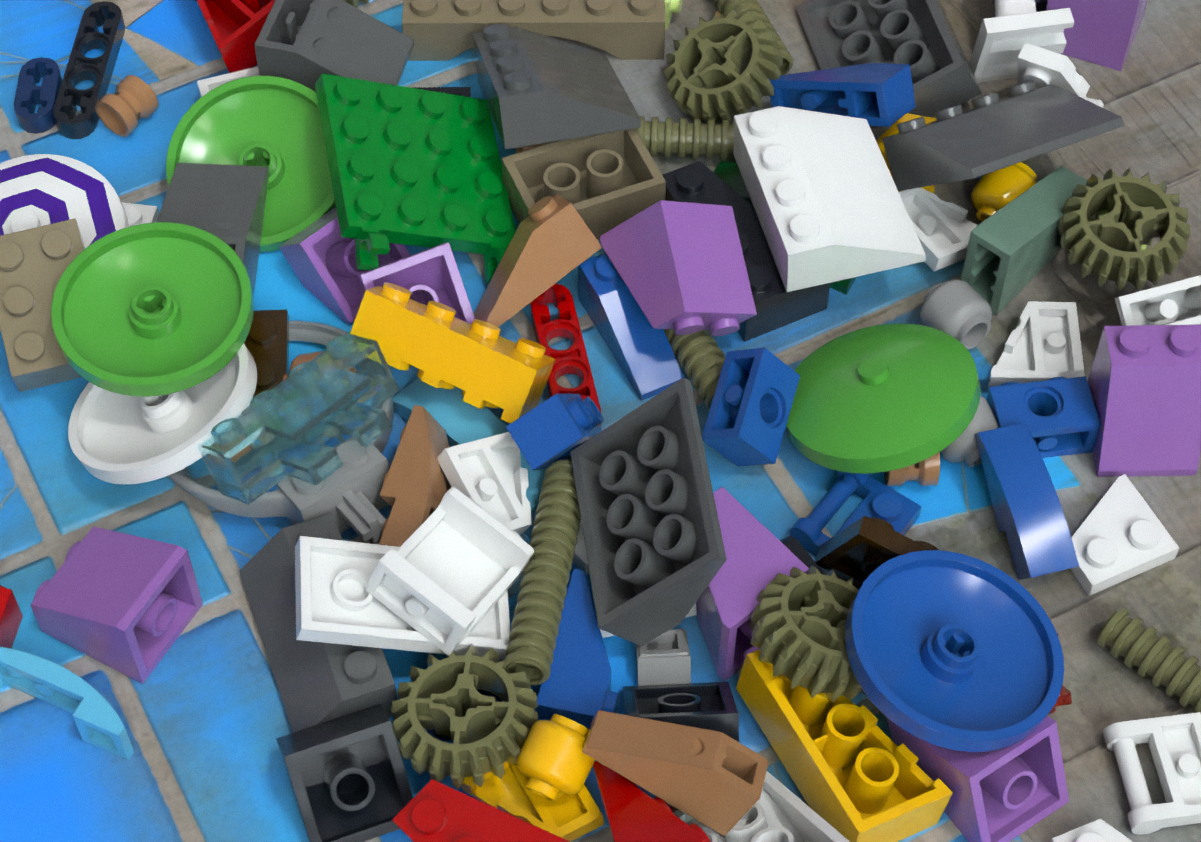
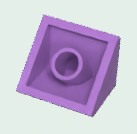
(429, 276)

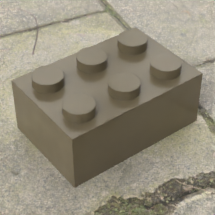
(600, 174)
(28, 278)

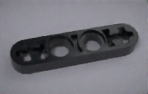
(84, 68)

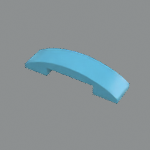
(461, 422)
(64, 689)

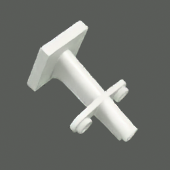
(1005, 34)

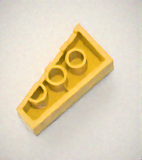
(454, 352)
(842, 759)

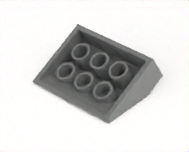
(893, 33)
(548, 88)
(992, 134)
(648, 516)

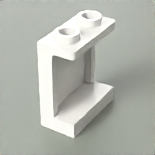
(450, 571)

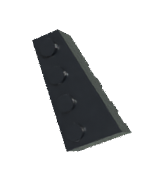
(772, 303)

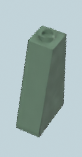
(1018, 240)

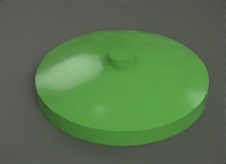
(265, 125)
(152, 309)
(883, 398)

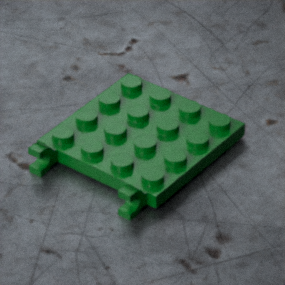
(414, 170)

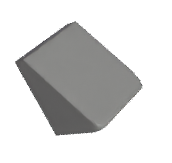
(664, 659)

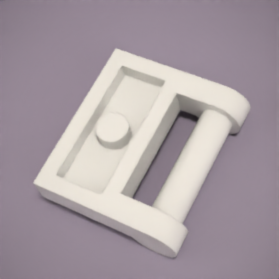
(1177, 758)

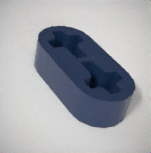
(30, 95)

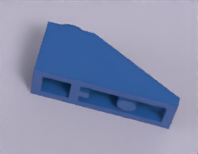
(863, 91)
(635, 344)
(580, 665)

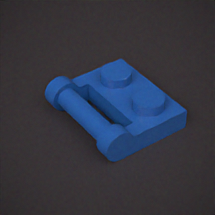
(878, 502)

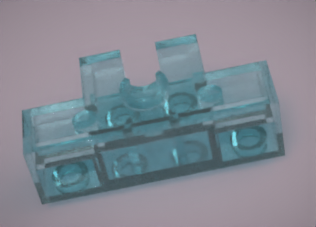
(297, 418)

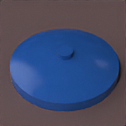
(954, 651)

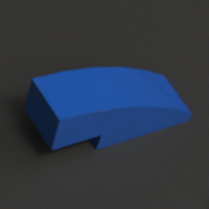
(1025, 502)

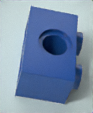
(750, 407)
(1055, 411)
(555, 428)

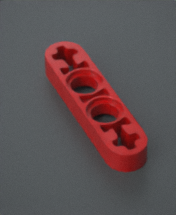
(568, 361)

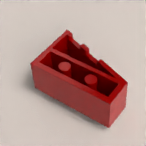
(236, 28)
(451, 816)

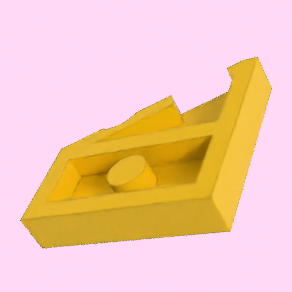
(566, 817)

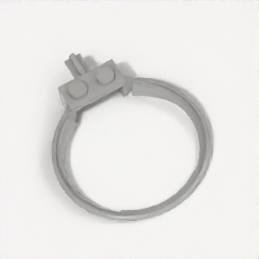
(348, 493)

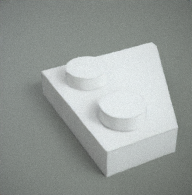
(939, 226)

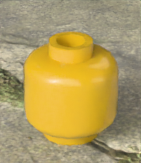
(1000, 188)
(555, 757)

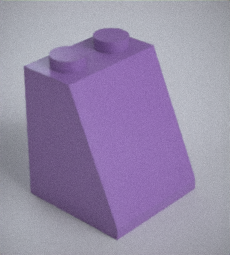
(1101, 29)
(684, 266)
(1147, 400)
(120, 600)
(728, 601)
(996, 790)

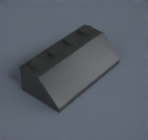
(312, 677)

